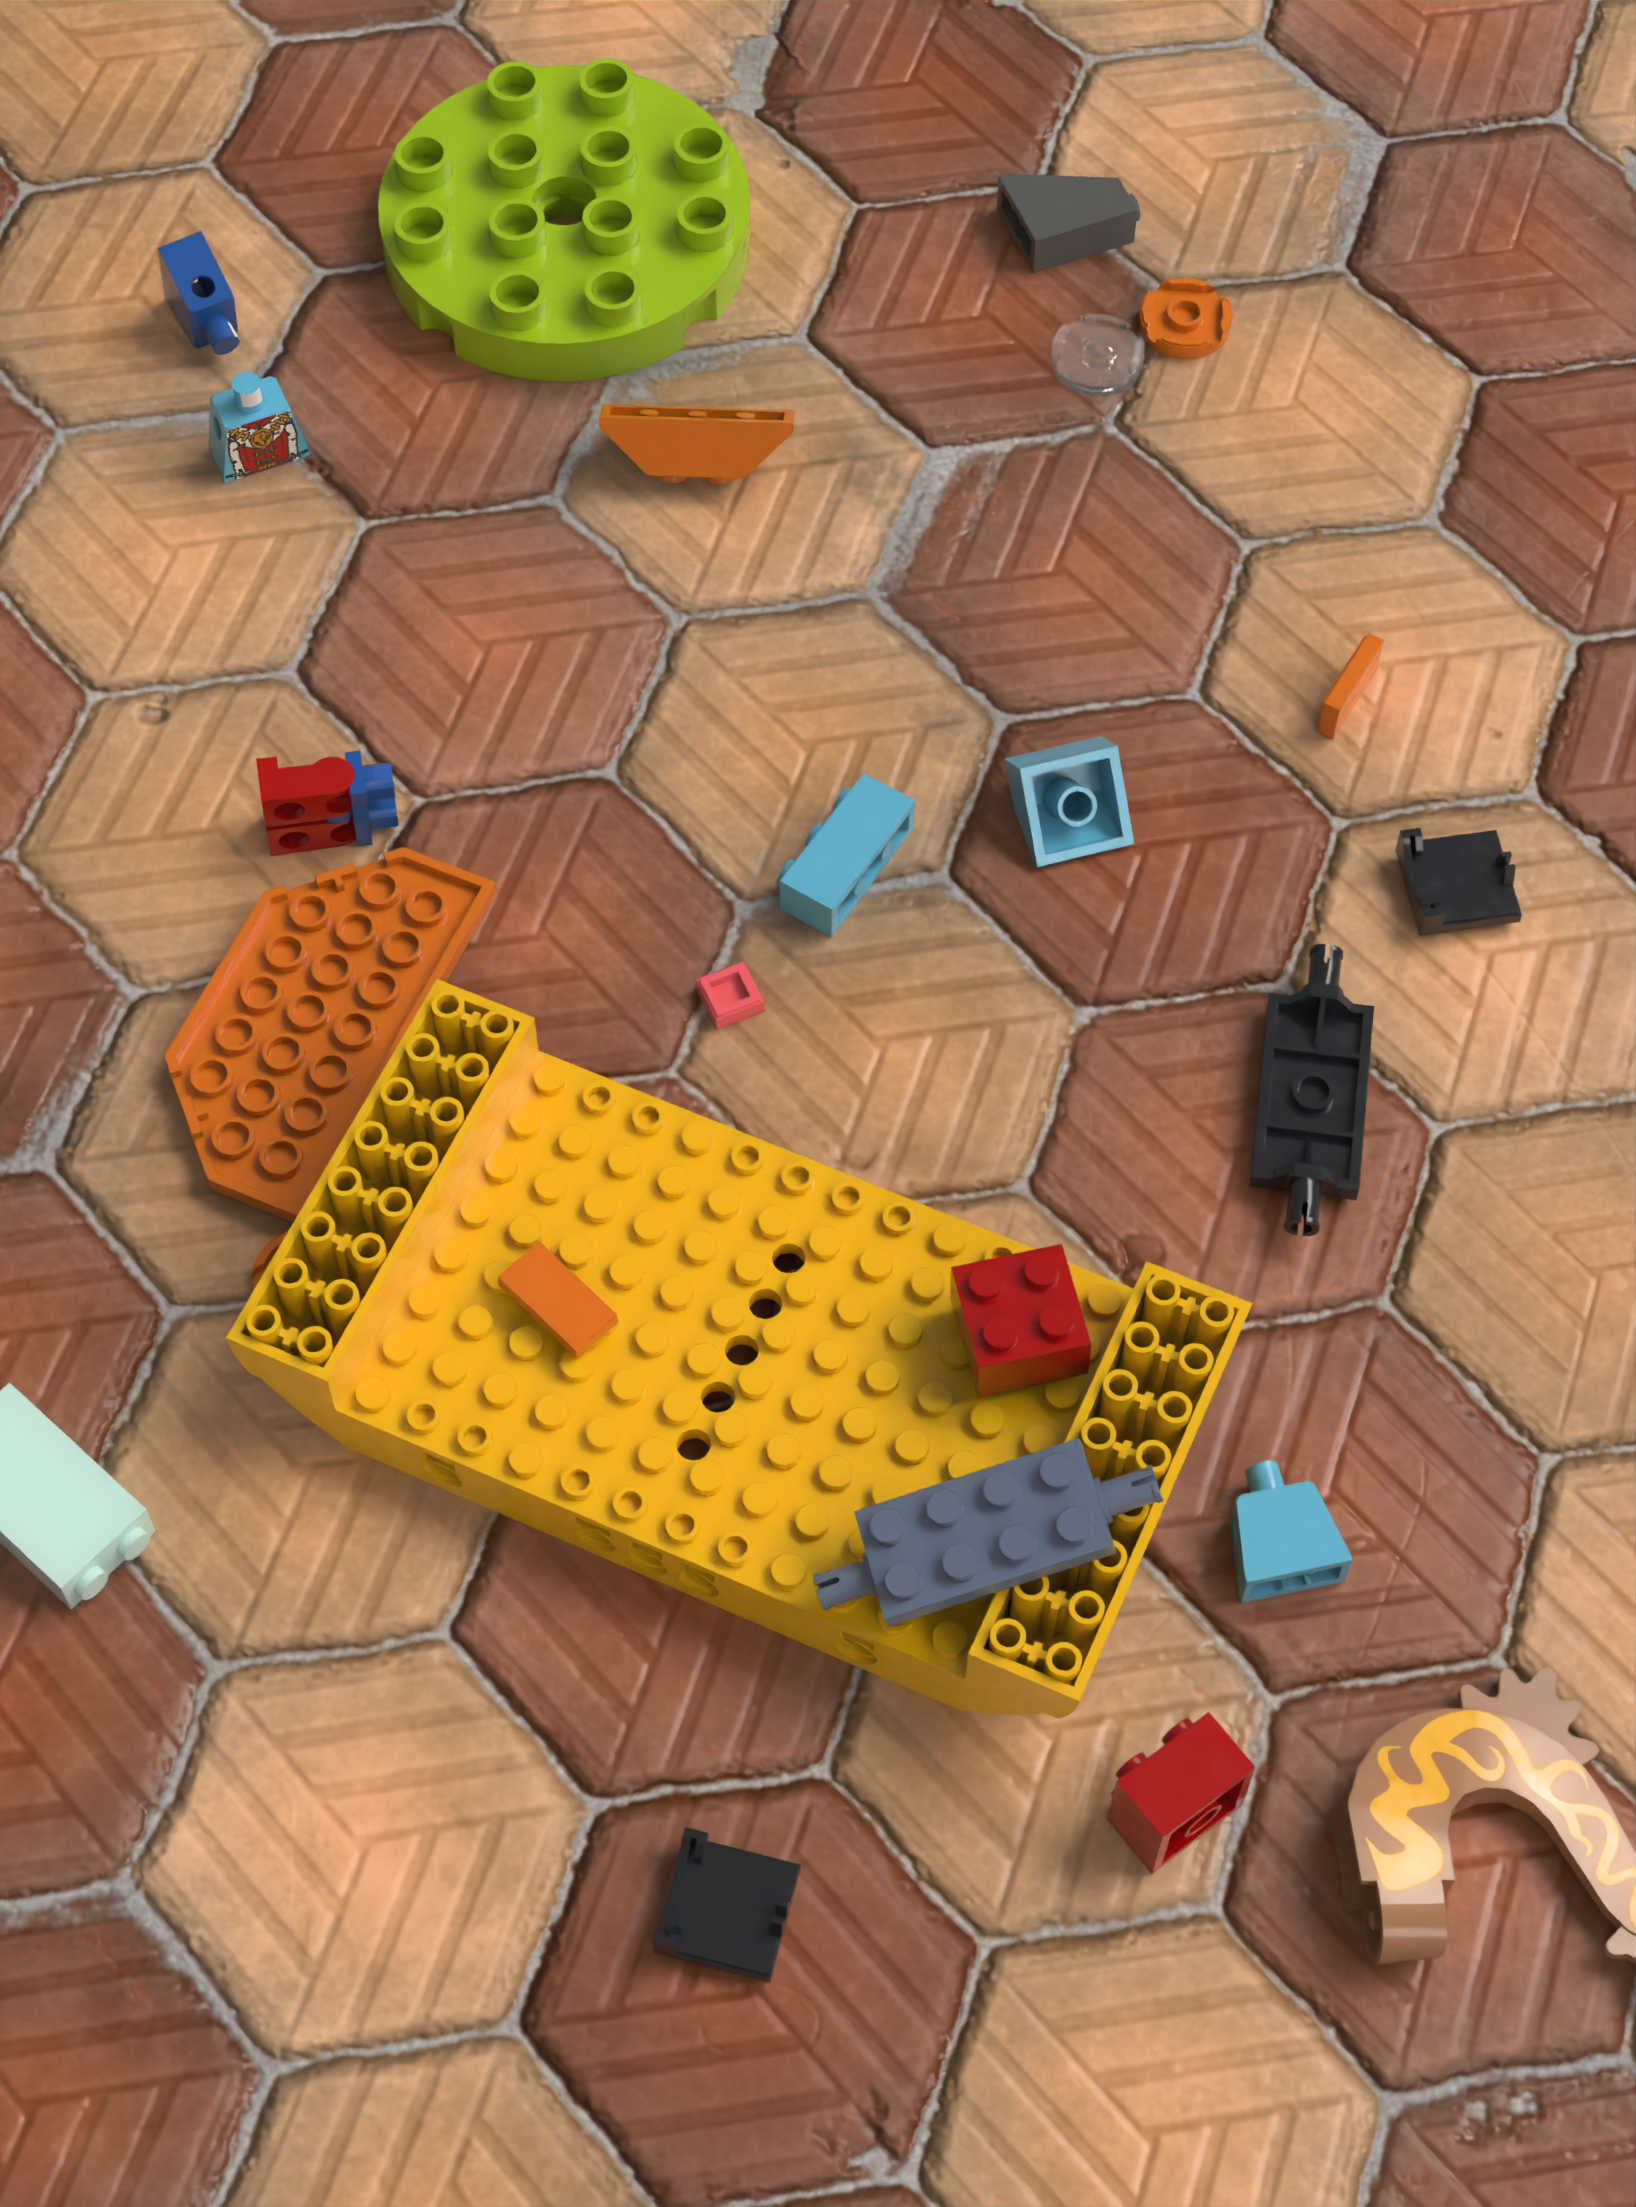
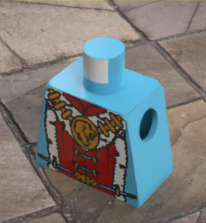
(253, 428)

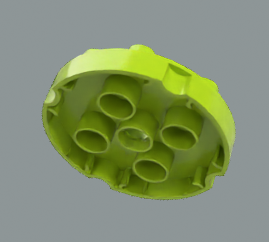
(583, 299)

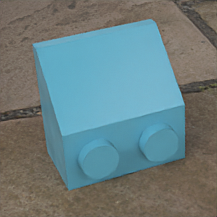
(1070, 800)

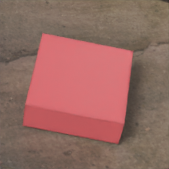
(729, 995)

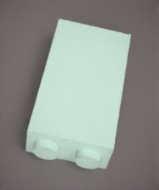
(61, 1507)

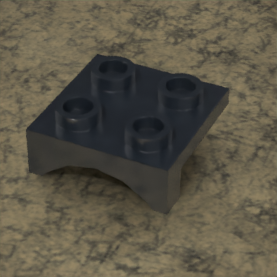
(1457, 881)
(726, 1908)

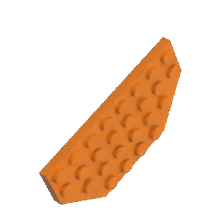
(312, 1016)

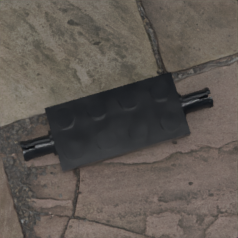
(1312, 1093)

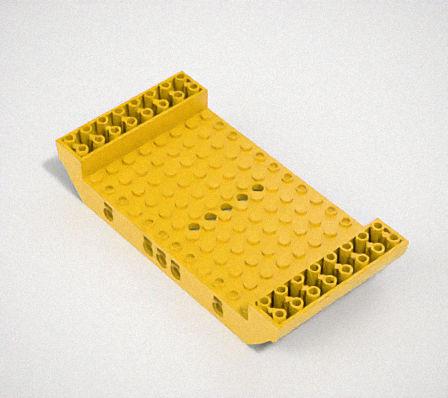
(410, 1352)

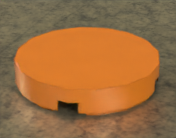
(1185, 318)

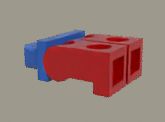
(325, 803)

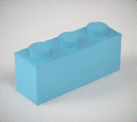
(845, 854)

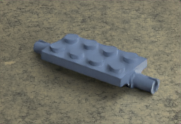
(985, 1532)

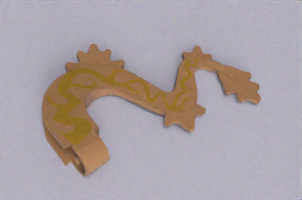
(1441, 1761)

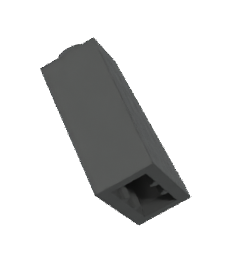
(1065, 216)

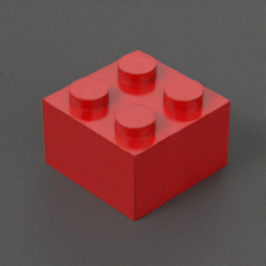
(1020, 1320)
(1179, 1790)

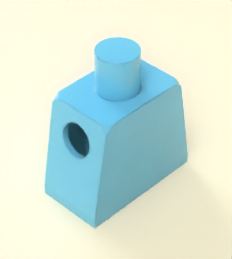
(1284, 1537)

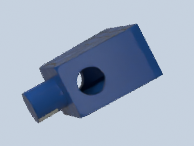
(202, 307)

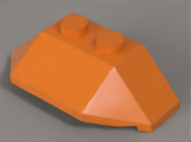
(696, 439)

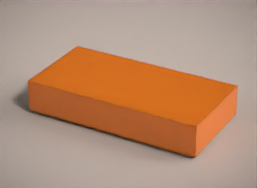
(1349, 685)
(557, 1300)

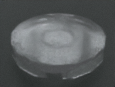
(1097, 355)

